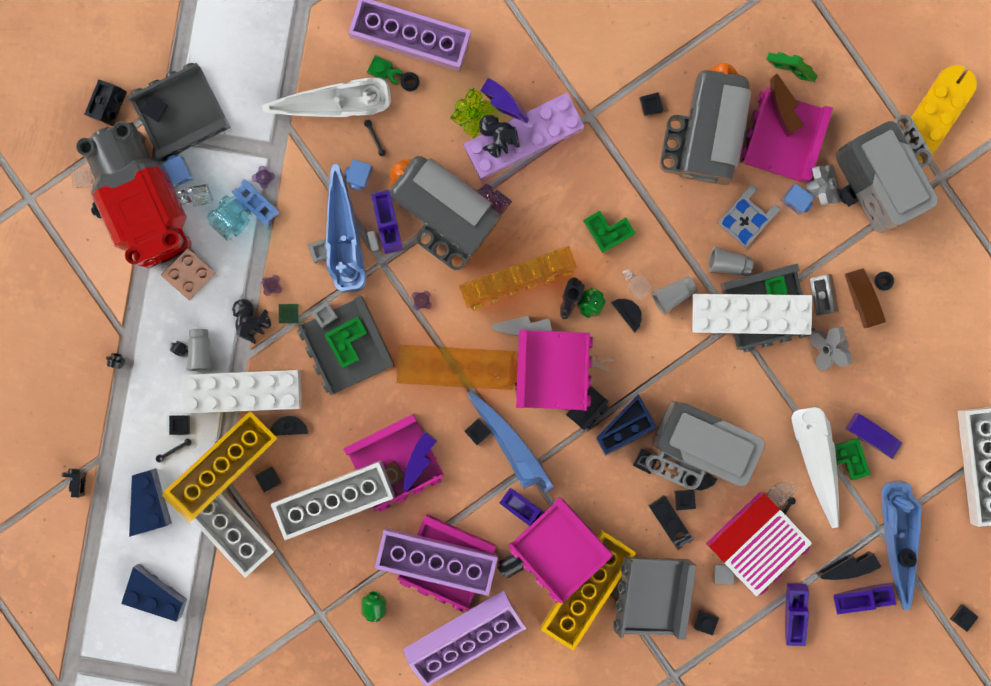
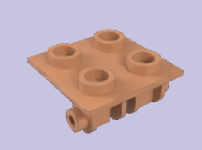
(188, 273)

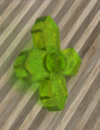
(470, 111)

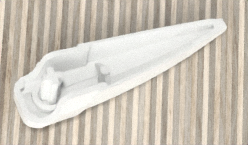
(338, 100)
(818, 451)

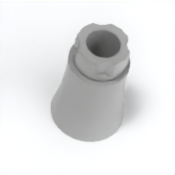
(729, 262)
(673, 294)
(199, 351)

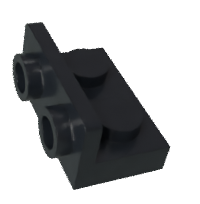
(105, 102)
(586, 419)

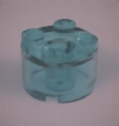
(229, 217)

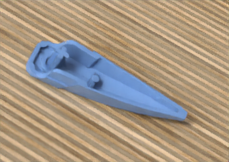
(342, 237)
(520, 456)
(902, 531)

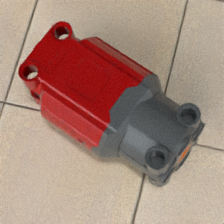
(134, 196)

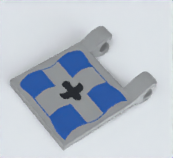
(745, 219)

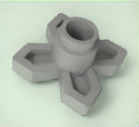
(824, 185)
(832, 348)

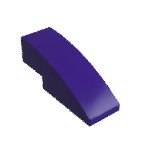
(503, 100)
(387, 222)
(873, 435)
(418, 459)
(521, 507)
(865, 598)
(796, 614)

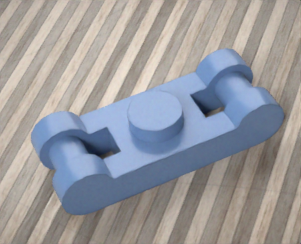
(255, 202)

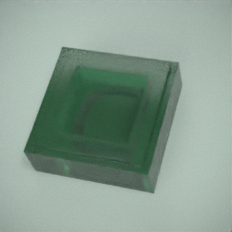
(288, 313)

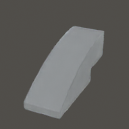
(523, 323)

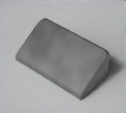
(824, 294)

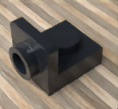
(78, 482)

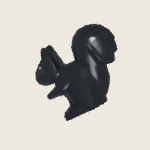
(502, 133)
(571, 296)
(246, 324)

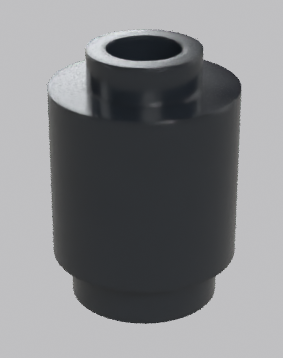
(510, 566)

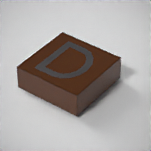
(394, 473)

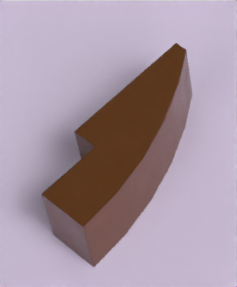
(783, 106)
(865, 298)

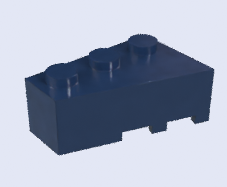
(626, 427)
(148, 505)
(152, 595)

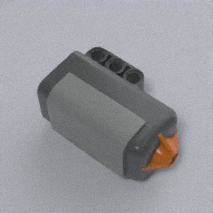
(714, 130)
(447, 205)

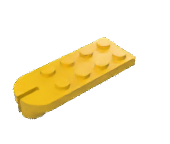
(943, 105)

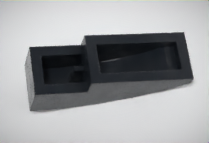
(849, 567)

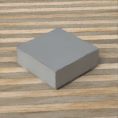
(373, 241)
(318, 250)
(324, 315)
(723, 574)

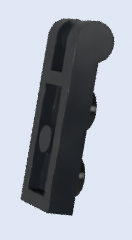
(670, 521)

